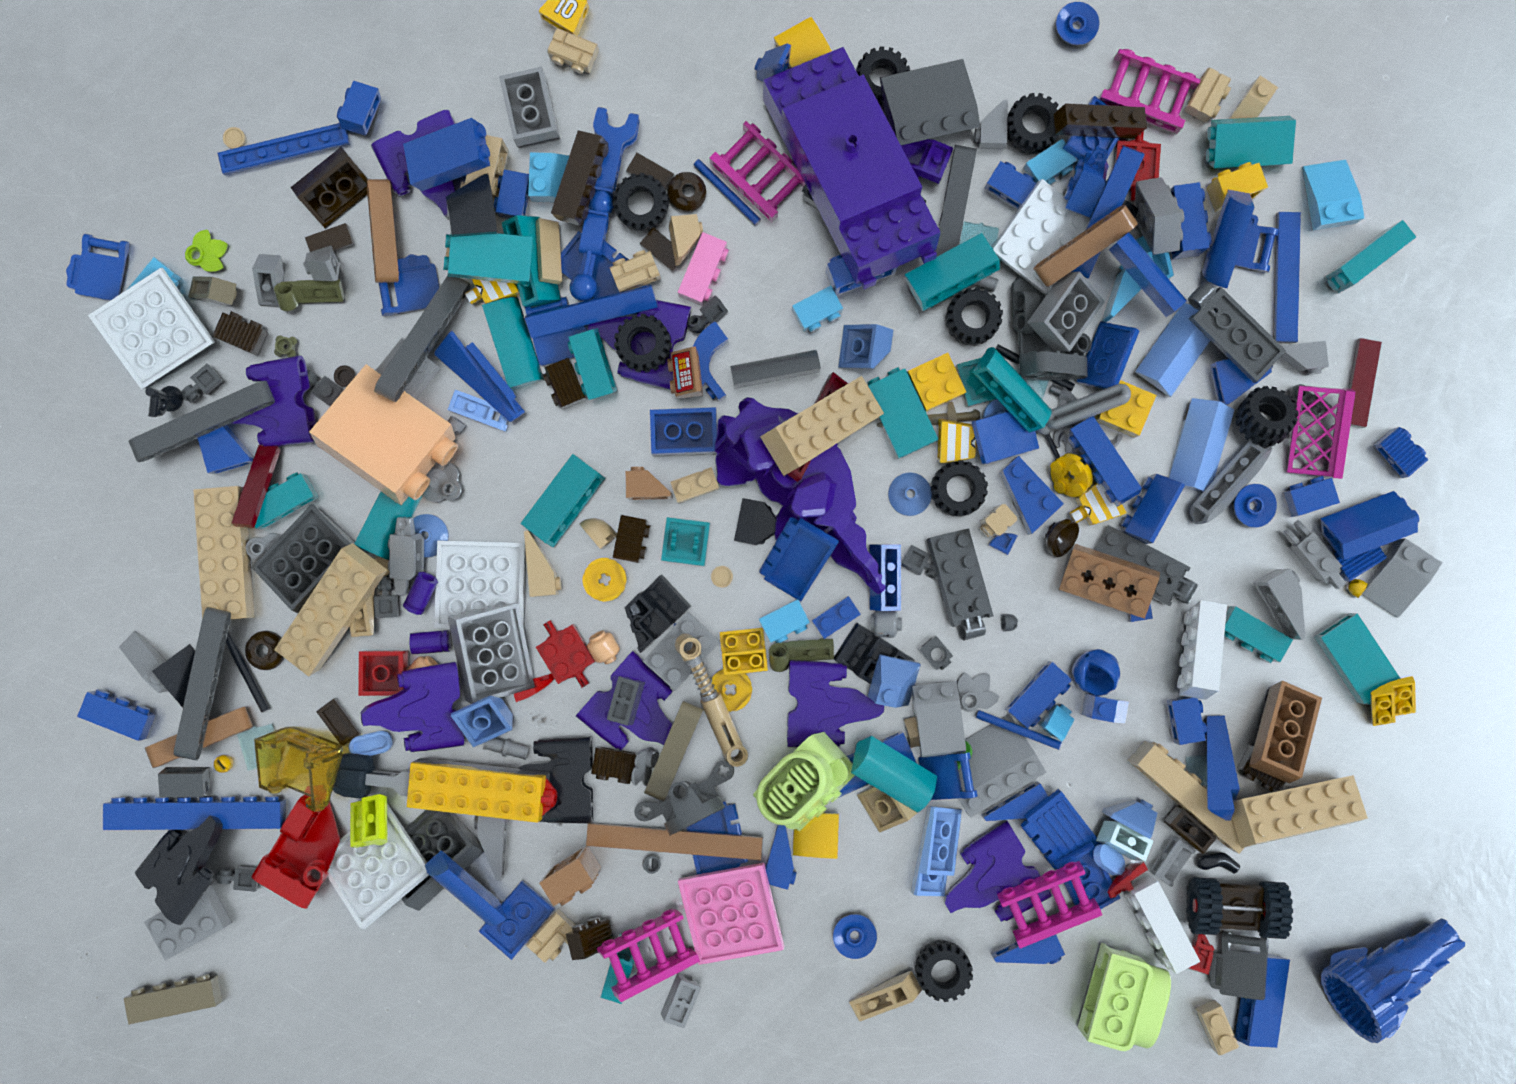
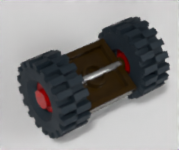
(1239, 907)

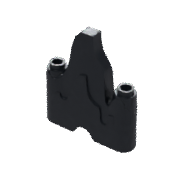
(569, 763)
(179, 868)

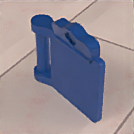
(1249, 245)
(96, 273)
(415, 287)
(553, 346)
(948, 779)

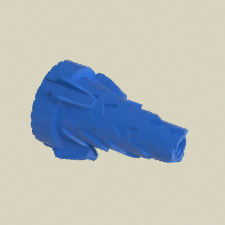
(1375, 988)

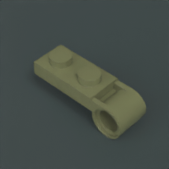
(292, 293)
(799, 650)

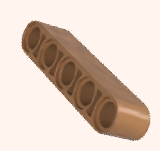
(382, 231)
(1085, 245)
(217, 730)

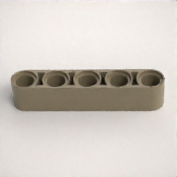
(673, 751)

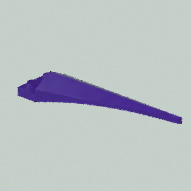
(928, 158)

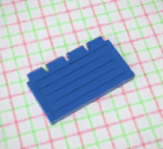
(572, 260)
(797, 557)
(718, 823)
(1057, 828)

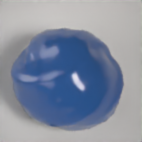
(1096, 672)

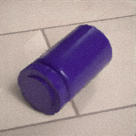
(420, 593)
(430, 642)

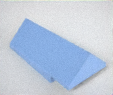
(1173, 352)
(1201, 443)
(937, 851)

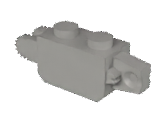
(405, 555)
(1315, 556)

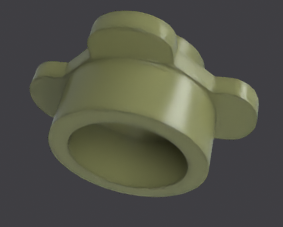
(279, 346)

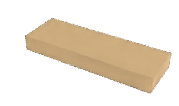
(548, 251)

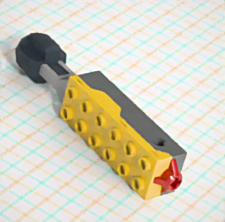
(454, 787)

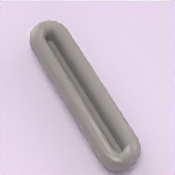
(1089, 406)

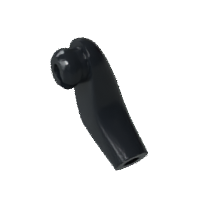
(1218, 859)

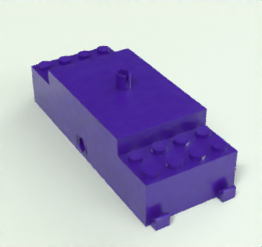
(852, 165)

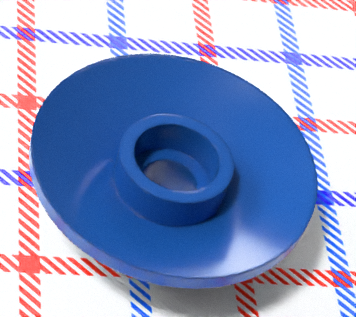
(1081, 14)
(1264, 507)
(857, 947)

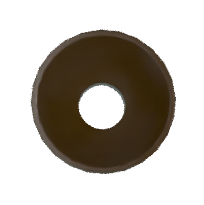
(678, 199)
(1061, 537)
(270, 640)

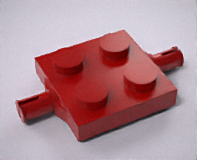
(1150, 164)
(565, 654)

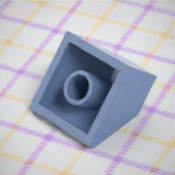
(864, 345)
(893, 681)
(484, 720)
(1134, 815)

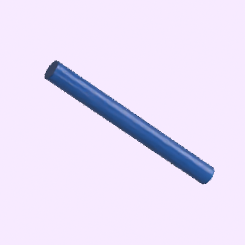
(727, 192)
(1019, 730)

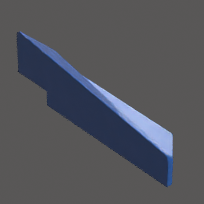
(479, 375)
(1221, 770)

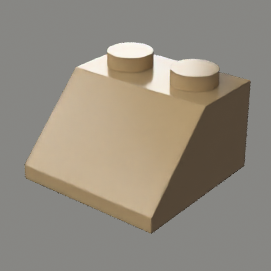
(883, 809)

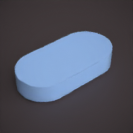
(371, 743)
(1109, 859)

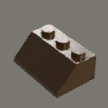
(331, 187)

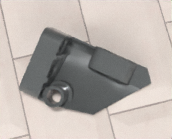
(1035, 356)

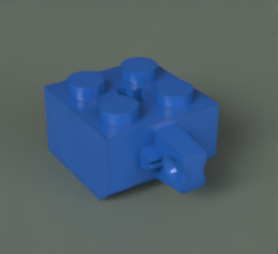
(1088, 182)

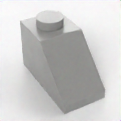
(993, 128)
(322, 264)
(267, 273)
(1307, 356)

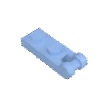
(476, 409)

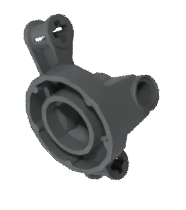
(699, 802)

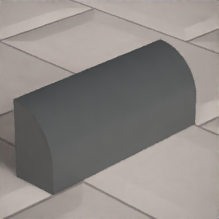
(775, 369)

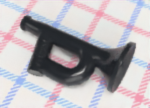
(165, 400)

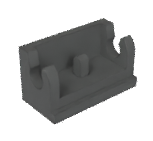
(625, 700)
(183, 781)

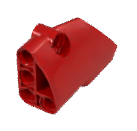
(305, 843)

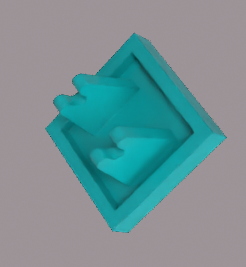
(975, 390)
(685, 541)

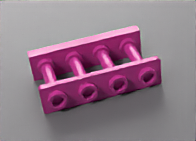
(1169, 121)
(737, 178)
(1058, 922)
(664, 967)

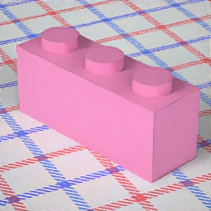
(703, 269)

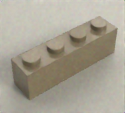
(173, 999)

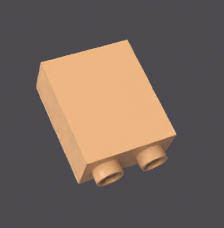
(385, 440)

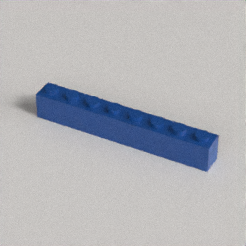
(190, 814)

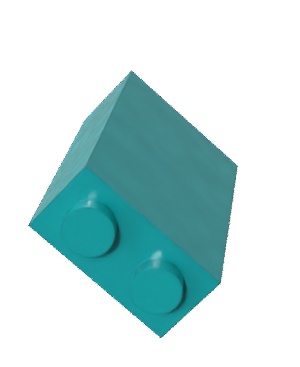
(1251, 140)
(1370, 256)
(489, 257)
(904, 414)
(1356, 657)

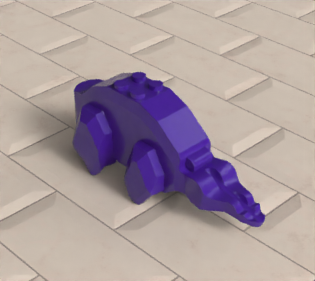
(821, 497)

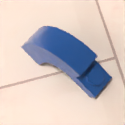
(707, 344)

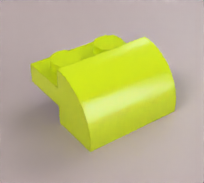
(368, 821)

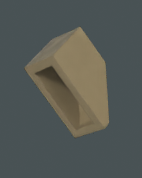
(212, 290)

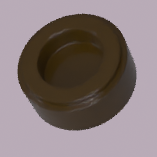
(344, 375)

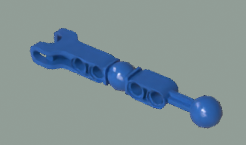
(601, 205)

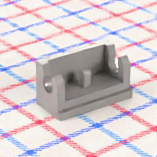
(1172, 860)
(680, 1001)

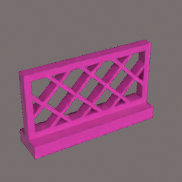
(1340, 434)

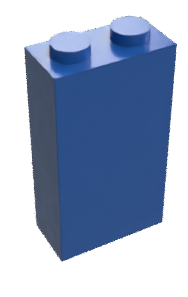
(447, 154)
(1369, 525)

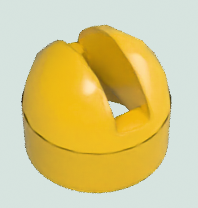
(1357, 587)
(226, 761)

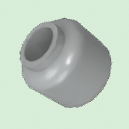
(886, 624)

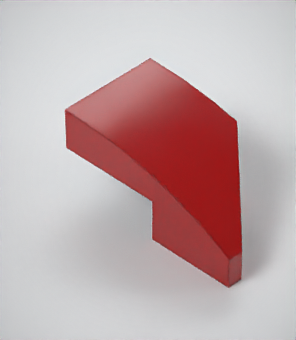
(539, 682)
(1122, 882)
(1204, 952)

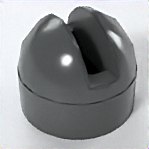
(1008, 622)
(655, 864)

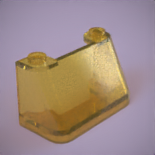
(299, 762)

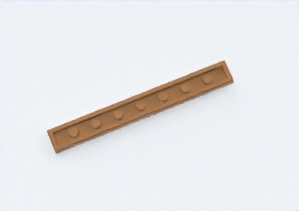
(681, 842)

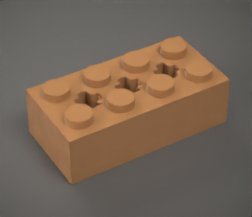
(1114, 594)
(1285, 732)
(570, 876)

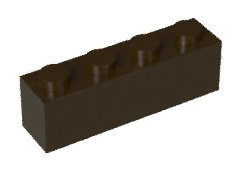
(1100, 120)
(580, 178)

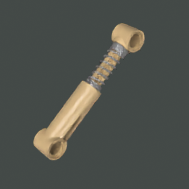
(712, 702)

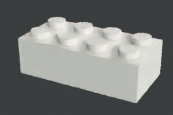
(1202, 650)
(1162, 924)

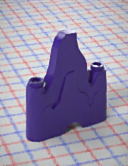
(392, 159)
(673, 317)
(289, 417)
(824, 706)
(421, 707)
(650, 720)
(995, 867)

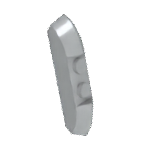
(1229, 482)

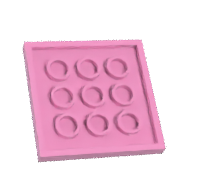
(731, 913)

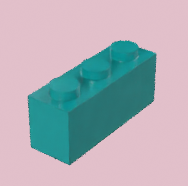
(592, 364)
(285, 499)
(1255, 635)

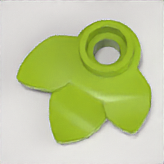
(209, 250)

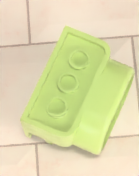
(804, 783)
(1124, 1001)

